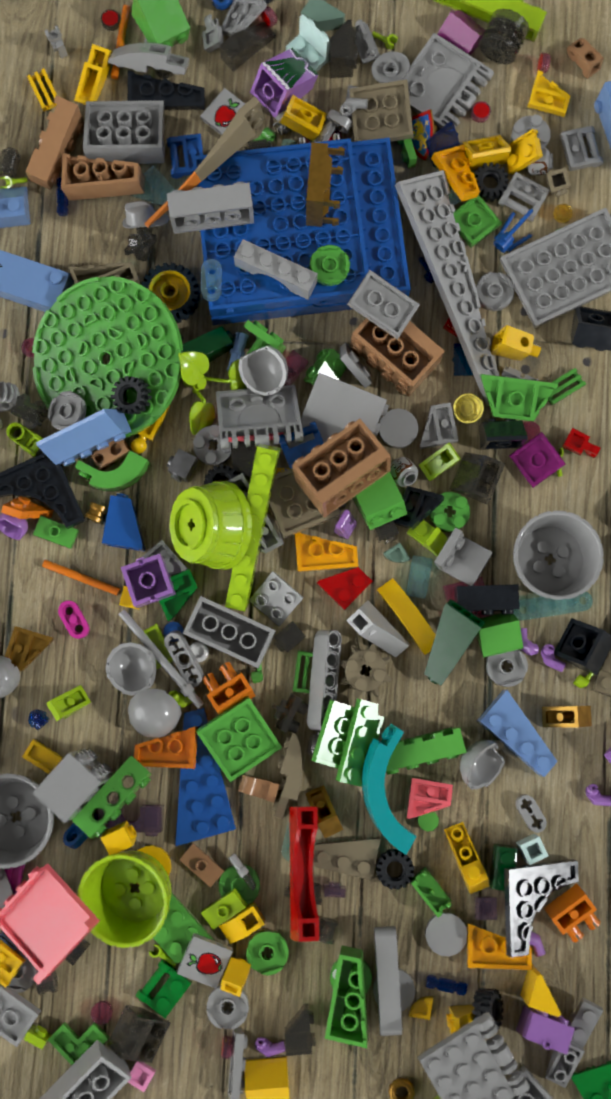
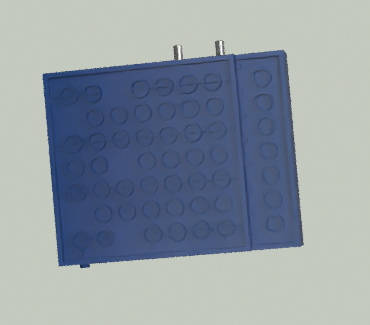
(278, 183)

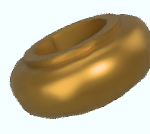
(401, 1082)

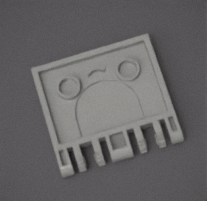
(442, 81)
(249, 413)
(474, 1068)

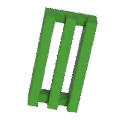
(581, 383)
(302, 689)

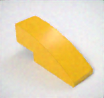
(93, 75)

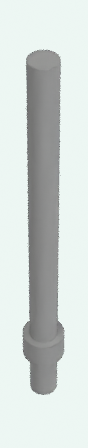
(187, 689)

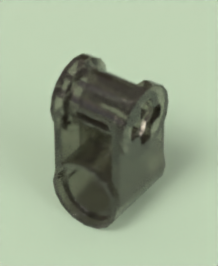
(324, 936)

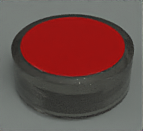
(110, 20)

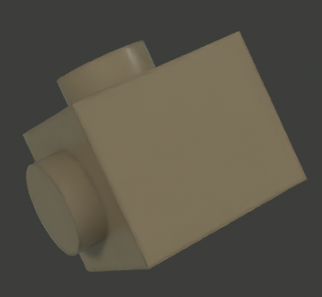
(558, 181)

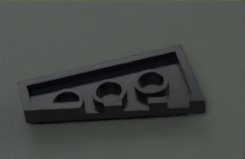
(175, 95)

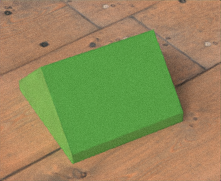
(499, 635)

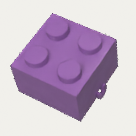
(148, 580)
(545, 1029)

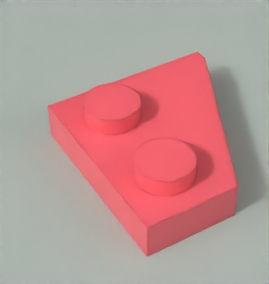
(427, 797)

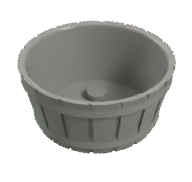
(573, 546)
(25, 838)

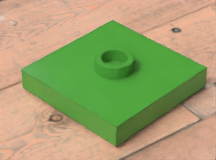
(475, 220)

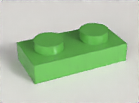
(408, 153)

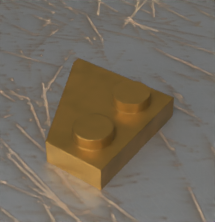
(26, 647)

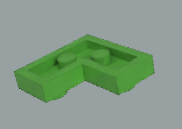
(73, 1046)

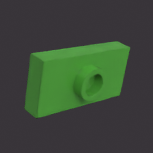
(55, 532)

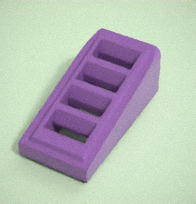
(345, 525)

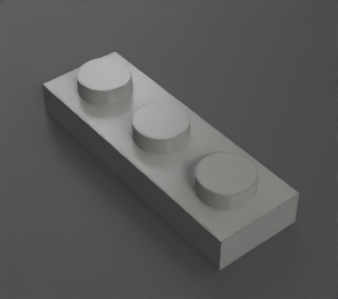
(237, 1064)

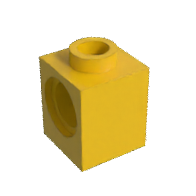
(119, 837)
(235, 976)

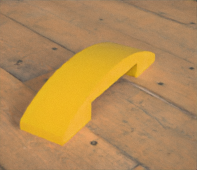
(408, 615)

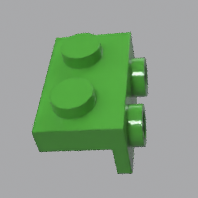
(328, 363)

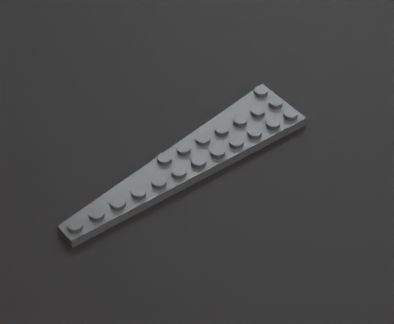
(437, 233)

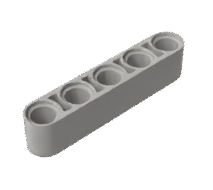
(323, 676)
(387, 981)

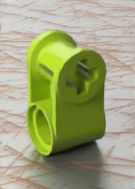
(26, 440)

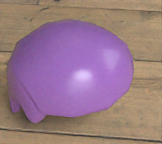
(12, 526)

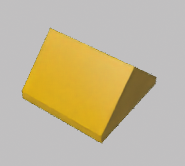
(303, 118)
(487, 150)
(537, 994)
(267, 1078)

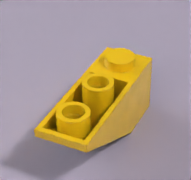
(467, 858)

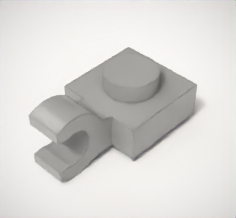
(212, 35)
(56, 41)

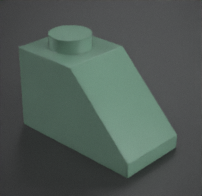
(323, 15)

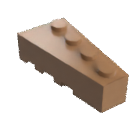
(60, 137)
(100, 178)

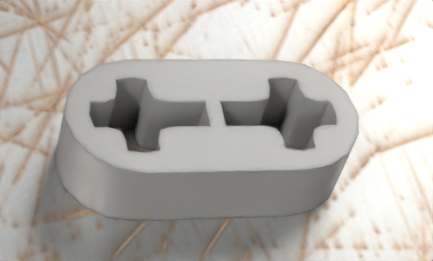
(535, 810)

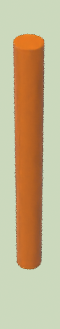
(121, 37)
(81, 577)

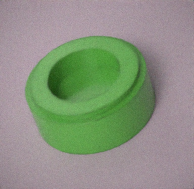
(428, 821)

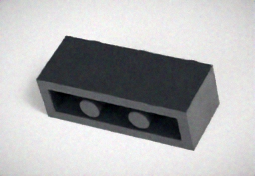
(488, 598)

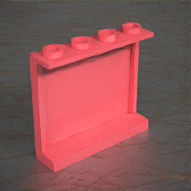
(46, 920)

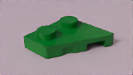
(184, 588)

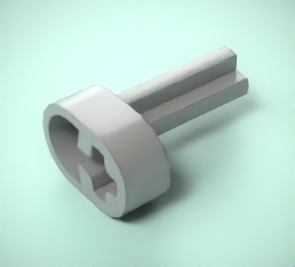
(334, 120)

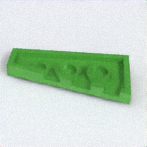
(359, 737)

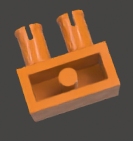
(229, 693)
(570, 910)

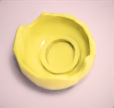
(468, 408)

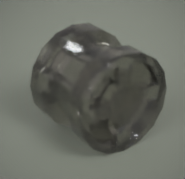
(49, 984)

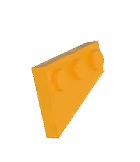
(457, 171)
(322, 554)
(489, 951)

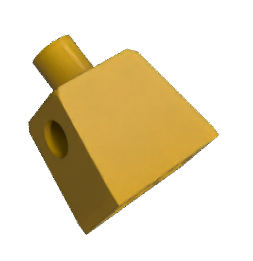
(514, 344)

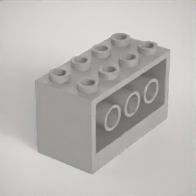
(73, 783)

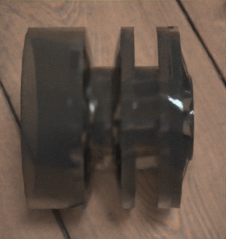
(504, 36)

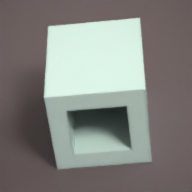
(532, 849)

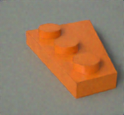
(169, 751)

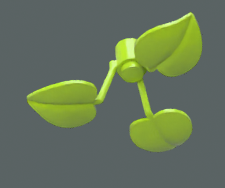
(193, 367)

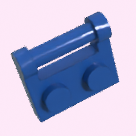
(191, 147)
(303, 449)

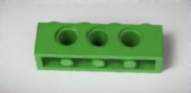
(85, 818)

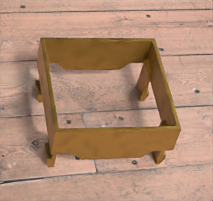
(319, 184)

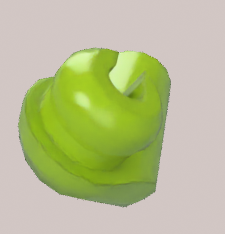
(180, 698)

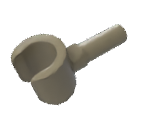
(504, 749)

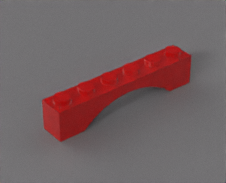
(303, 910)

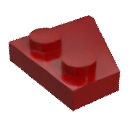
(345, 586)

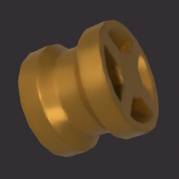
(96, 513)

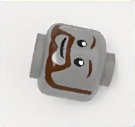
(542, 165)
(403, 472)

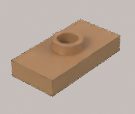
(201, 865)

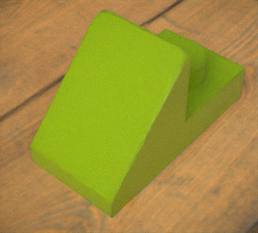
(439, 462)
(429, 537)
(68, 703)

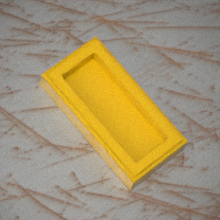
(42, 756)

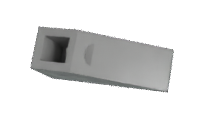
(376, 629)

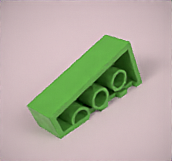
(426, 748)

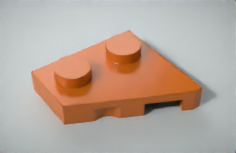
(24, 509)

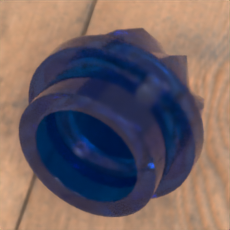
(38, 719)

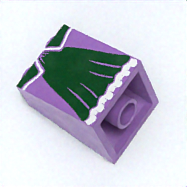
(281, 78)

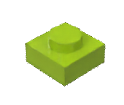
(37, 1036)

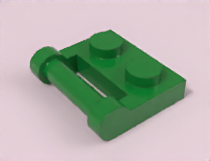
(168, 994)

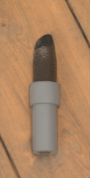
(242, 871)

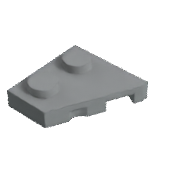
(352, 362)

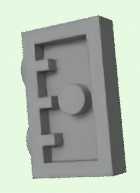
(462, 558)

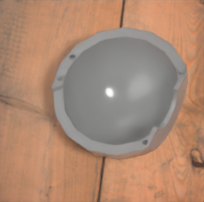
(264, 370)
(131, 668)
(153, 713)
(481, 764)

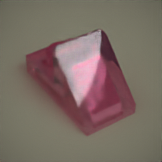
(296, 365)

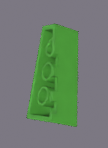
(348, 1006)

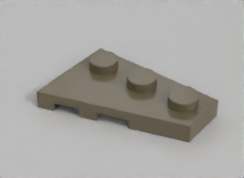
(348, 857)

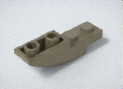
(292, 767)

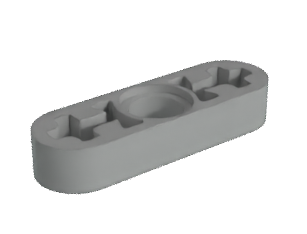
(172, 647)

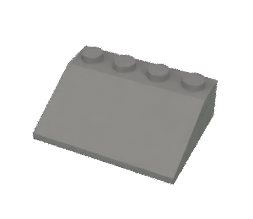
(125, 131)

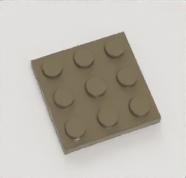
(386, 114)
(292, 506)

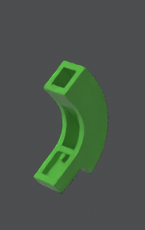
(119, 479)

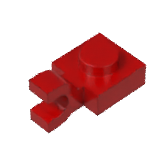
(578, 442)

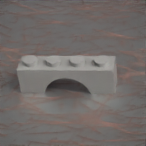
(259, 260)

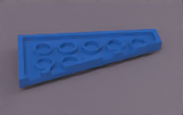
(203, 797)

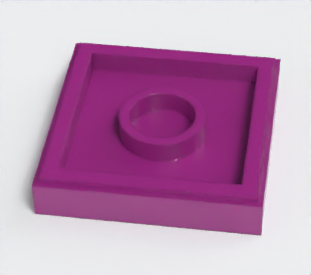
(537, 459)

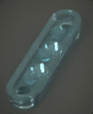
(545, 607)

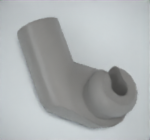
(352, 104)

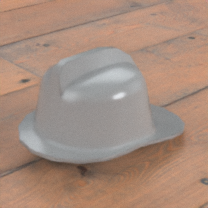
(139, 212)

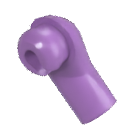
(528, 647)
(548, 657)
(596, 797)
(536, 943)
(268, 1048)

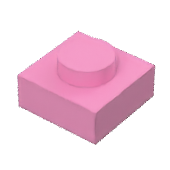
(141, 1075)

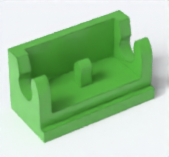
(431, 892)

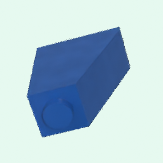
(122, 524)

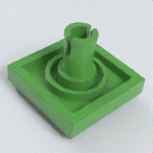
(264, 338)

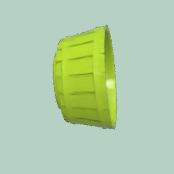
(211, 525)
(126, 916)

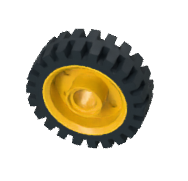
(178, 280)

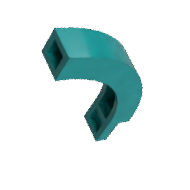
(374, 790)

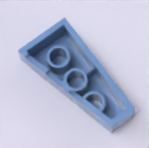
(514, 730)

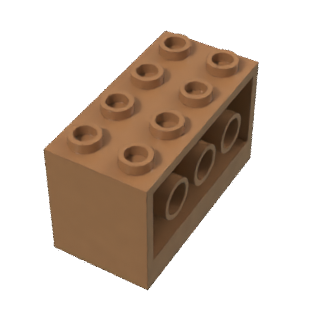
(400, 360)
(341, 467)

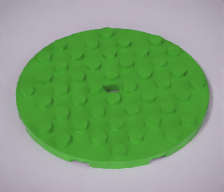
(113, 319)

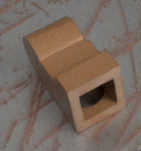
(585, 57)
(114, 453)
(259, 787)

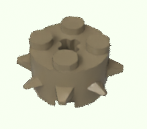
(377, 671)

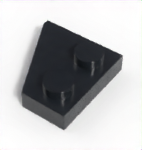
(418, 506)

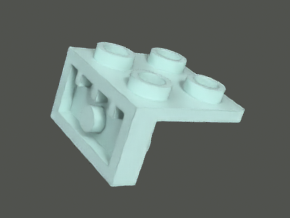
(311, 44)

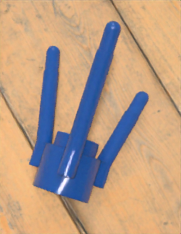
(504, 241)

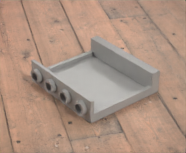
(337, 404)

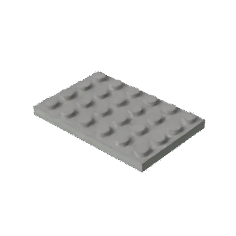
(563, 268)

